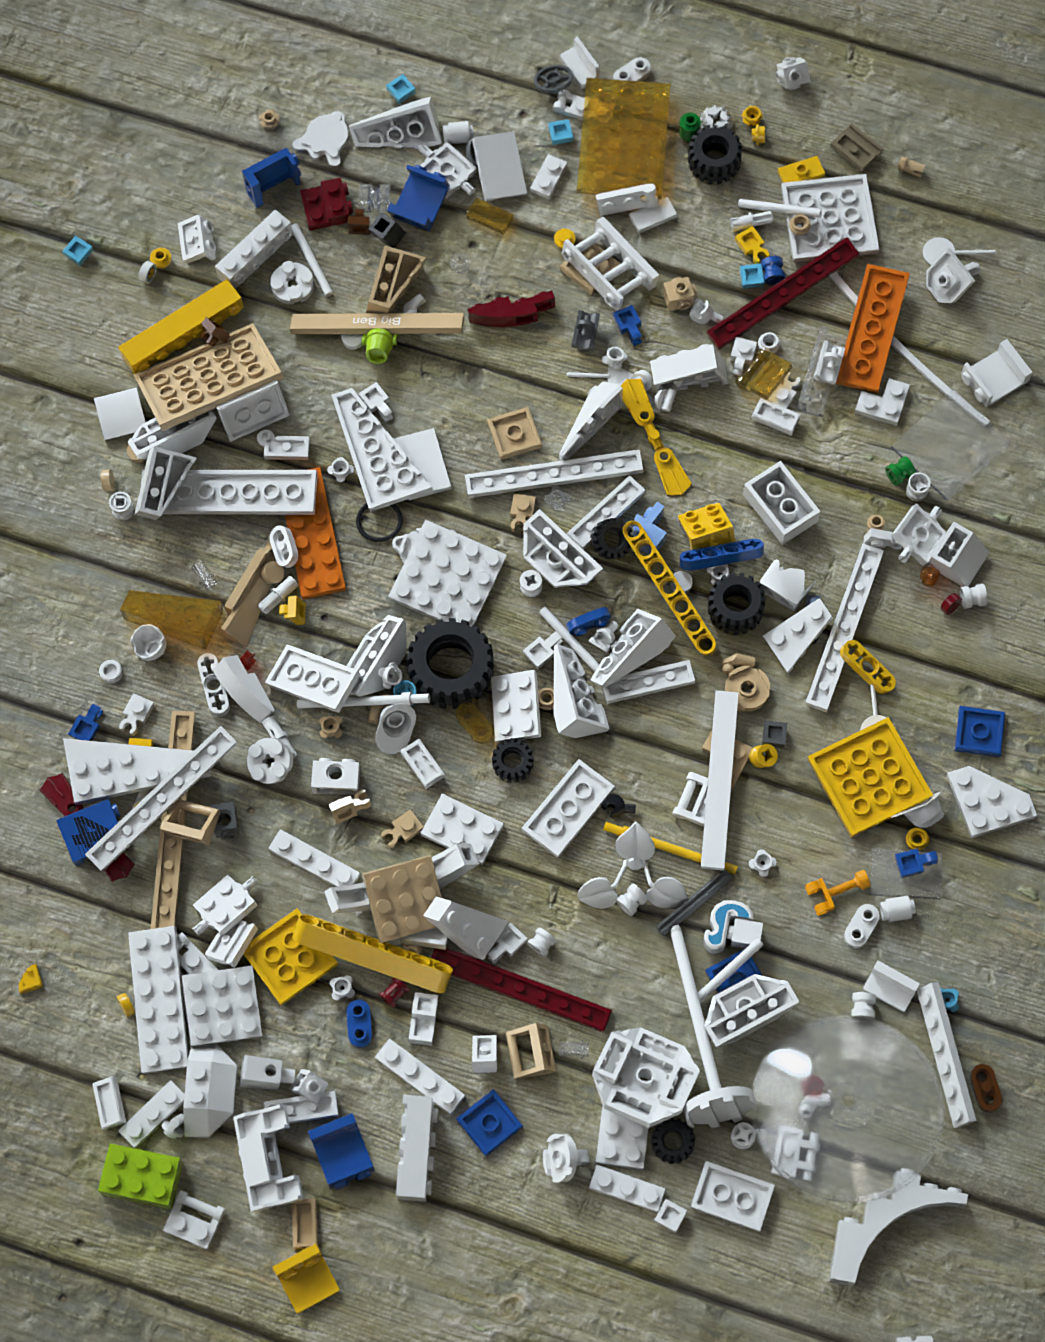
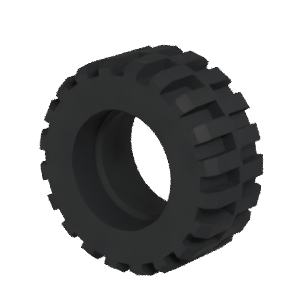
(451, 635)

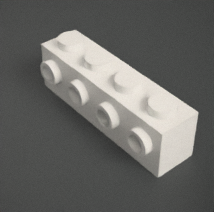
(254, 249)

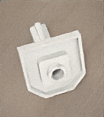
(949, 278)

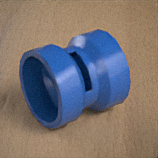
(773, 270)

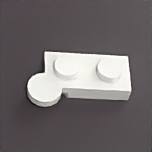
(284, 446)

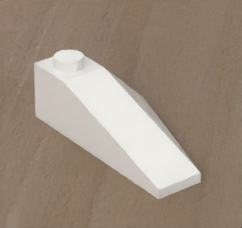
(596, 411)
(640, 641)
(574, 704)

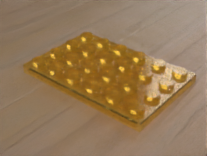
(623, 135)

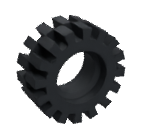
(599, 539)
(512, 747)
(673, 1155)

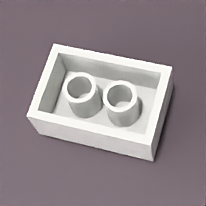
(781, 502)

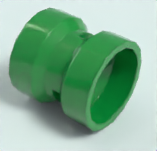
(900, 470)

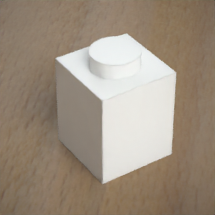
(744, 933)

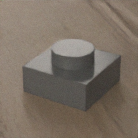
(774, 733)

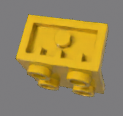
(707, 526)
(306, 1278)

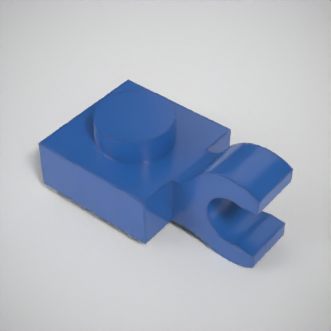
(628, 321)
(86, 727)
(912, 863)

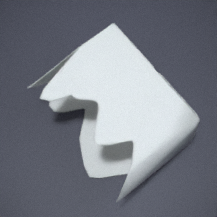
(785, 585)

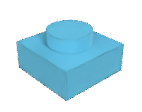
(400, 88)
(560, 132)
(77, 250)
(751, 276)

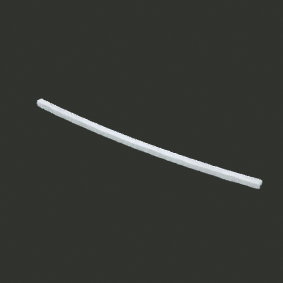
(896, 344)

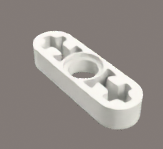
(218, 692)

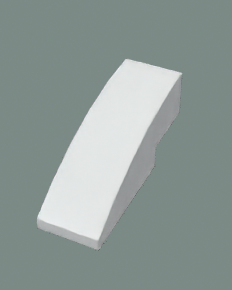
(244, 688)

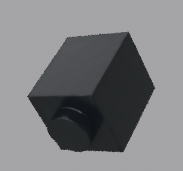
(387, 230)

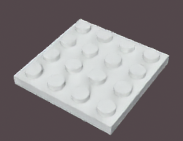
(845, 214)
(447, 575)

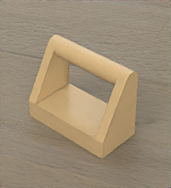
(200, 836)
(541, 1051)

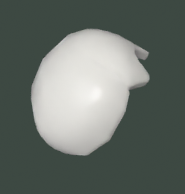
(148, 642)

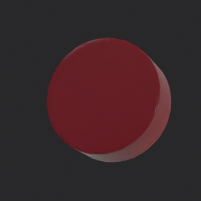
(951, 603)

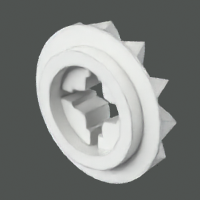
(725, 118)

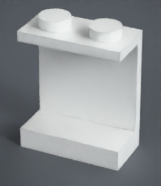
(997, 374)

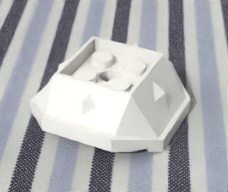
(646, 1055)

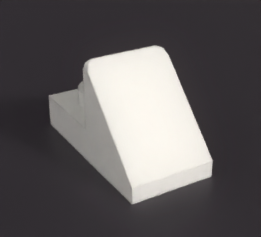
(484, 1054)

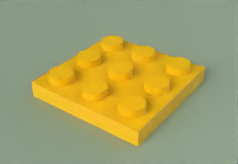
(285, 964)

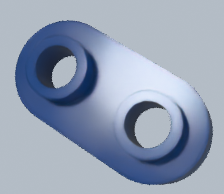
(596, 618)
(359, 1023)

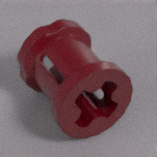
(401, 989)

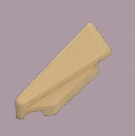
(246, 596)

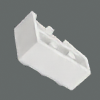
(689, 368)
(160, 481)
(466, 927)

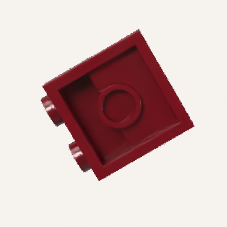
(326, 204)

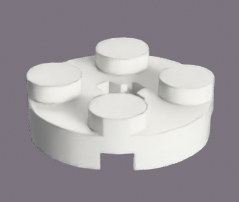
(288, 272)
(258, 754)

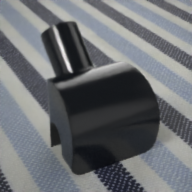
(617, 803)

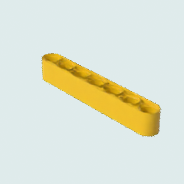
(667, 577)
(372, 954)

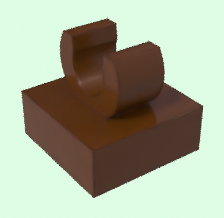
(359, 223)
(213, 332)

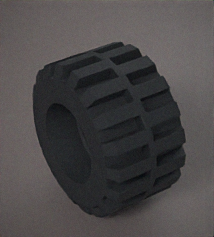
(715, 169)
(740, 587)

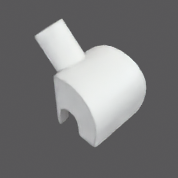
(703, 312)
(605, 636)

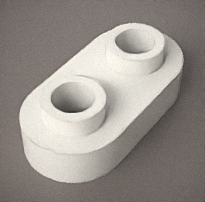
(632, 72)
(284, 546)
(861, 925)

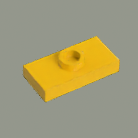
(801, 171)

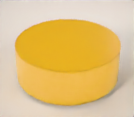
(125, 1004)

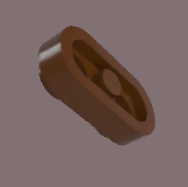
(985, 1088)

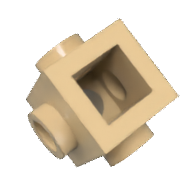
(679, 293)

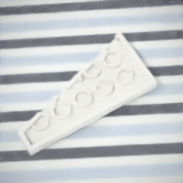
(379, 461)
(117, 769)

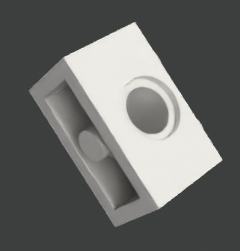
(346, 785)

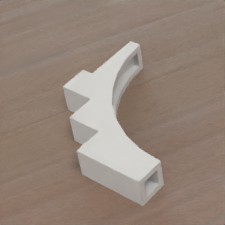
(447, 865)
(854, 1238)

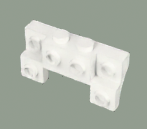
(261, 1158)

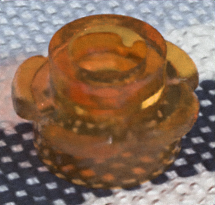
(929, 576)

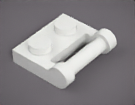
(698, 814)
(189, 1227)

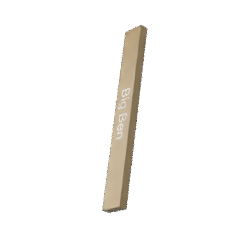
(364, 322)

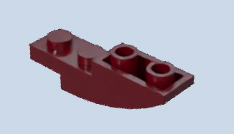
(503, 313)

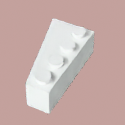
(416, 1148)

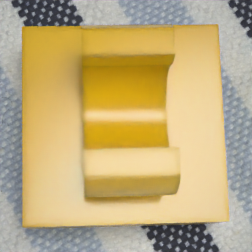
(294, 610)

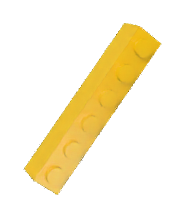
(180, 327)

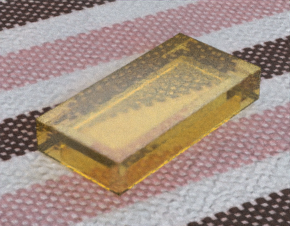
(489, 216)

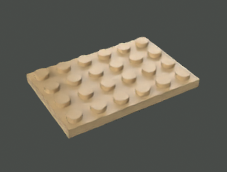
(207, 377)

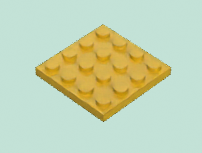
(869, 777)

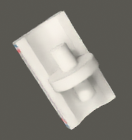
(829, 363)

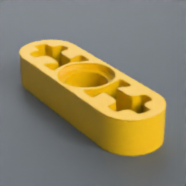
(858, 667)

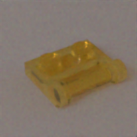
(769, 376)

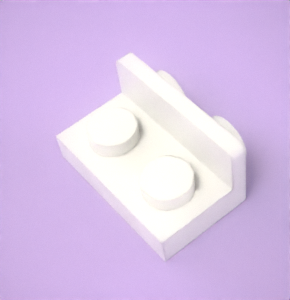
(196, 239)

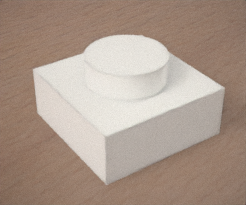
(670, 1215)

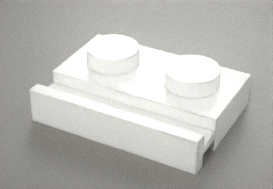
(232, 945)

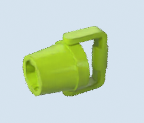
(378, 345)

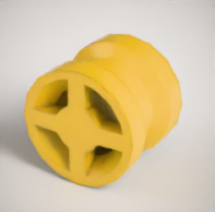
(758, 758)

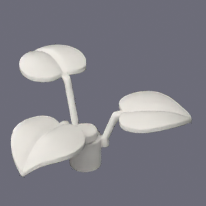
(635, 847)

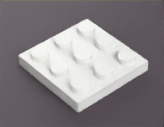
(221, 1006)

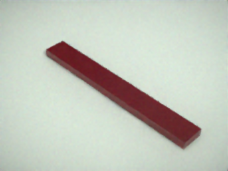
(782, 293)
(524, 989)

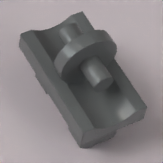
(585, 331)

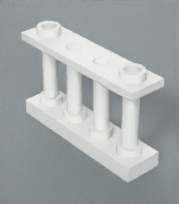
(617, 247)

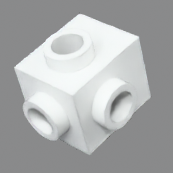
(792, 73)

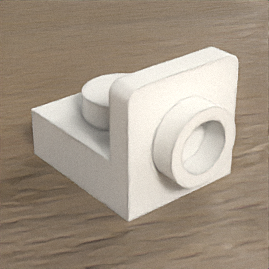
(309, 1085)

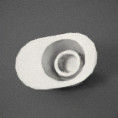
(395, 728)
(925, 813)

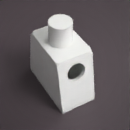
(254, 1074)

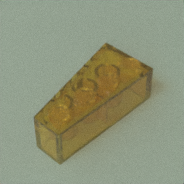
(176, 616)

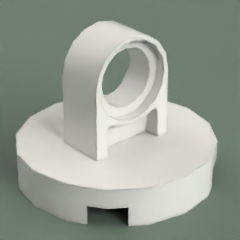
(563, 1157)

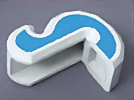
(719, 921)

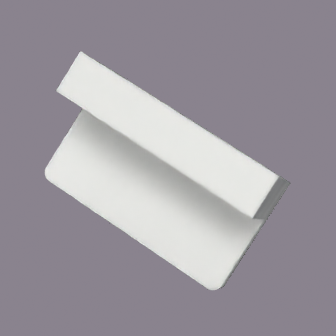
(580, 63)
(891, 986)

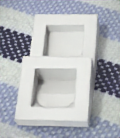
(423, 1019)

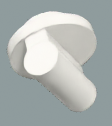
(172, 1128)

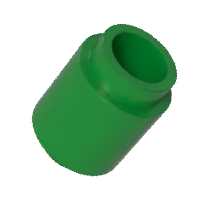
(689, 125)

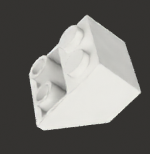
(959, 555)

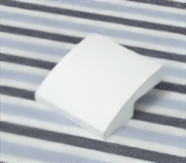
(120, 413)

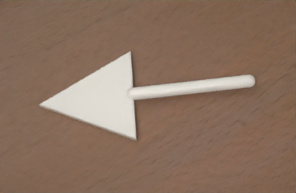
(614, 376)

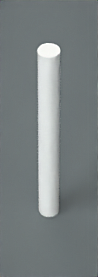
(781, 208)
(311, 260)
(569, 638)
(729, 969)

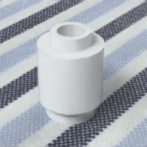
(458, 132)
(897, 909)

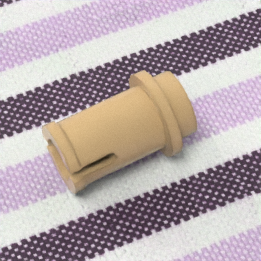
(910, 166)
(875, 522)

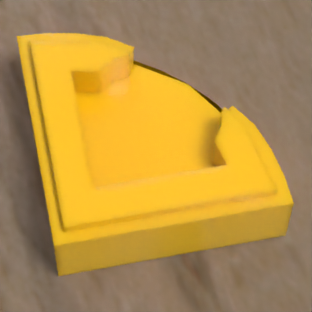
(30, 980)

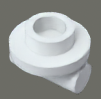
(664, 399)

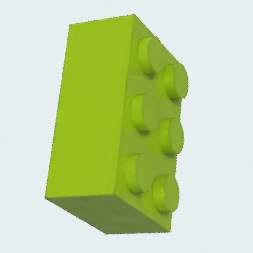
(140, 1176)

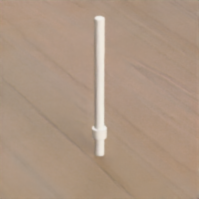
(405, 698)

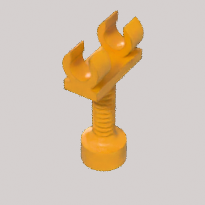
(861, 880)

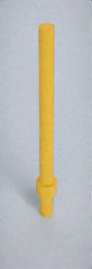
(668, 847)

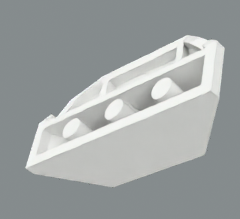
(176, 439)
(556, 554)
(378, 648)
(747, 1008)
(208, 1090)

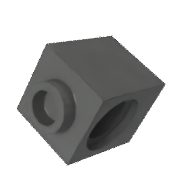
(227, 810)

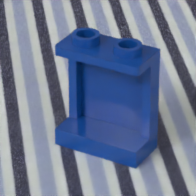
(270, 173)

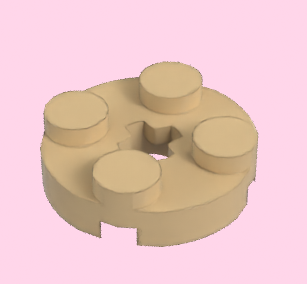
(751, 677)

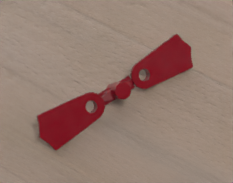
(60, 794)

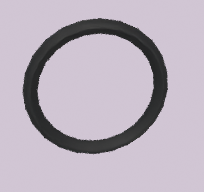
(382, 539)

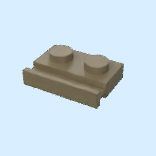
(856, 147)

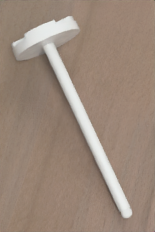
(718, 1103)

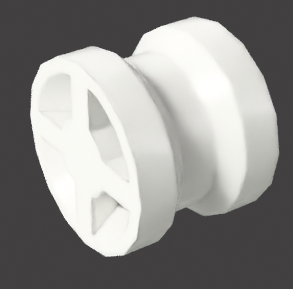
(531, 588)
(541, 942)
(746, 1134)

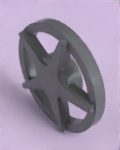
(553, 79)

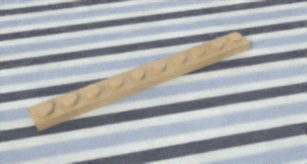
(170, 847)

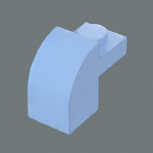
(649, 522)

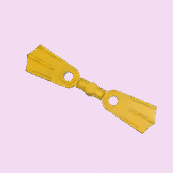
(670, 471)

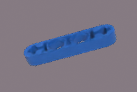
(721, 554)

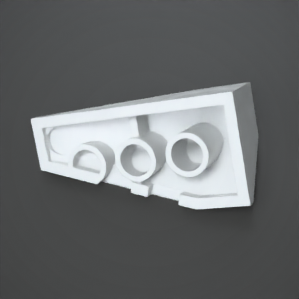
(400, 127)

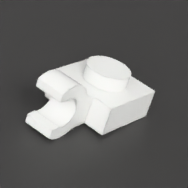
(742, 353)
(375, 400)
(541, 651)
(509, 941)

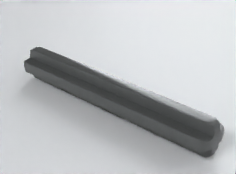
(694, 902)

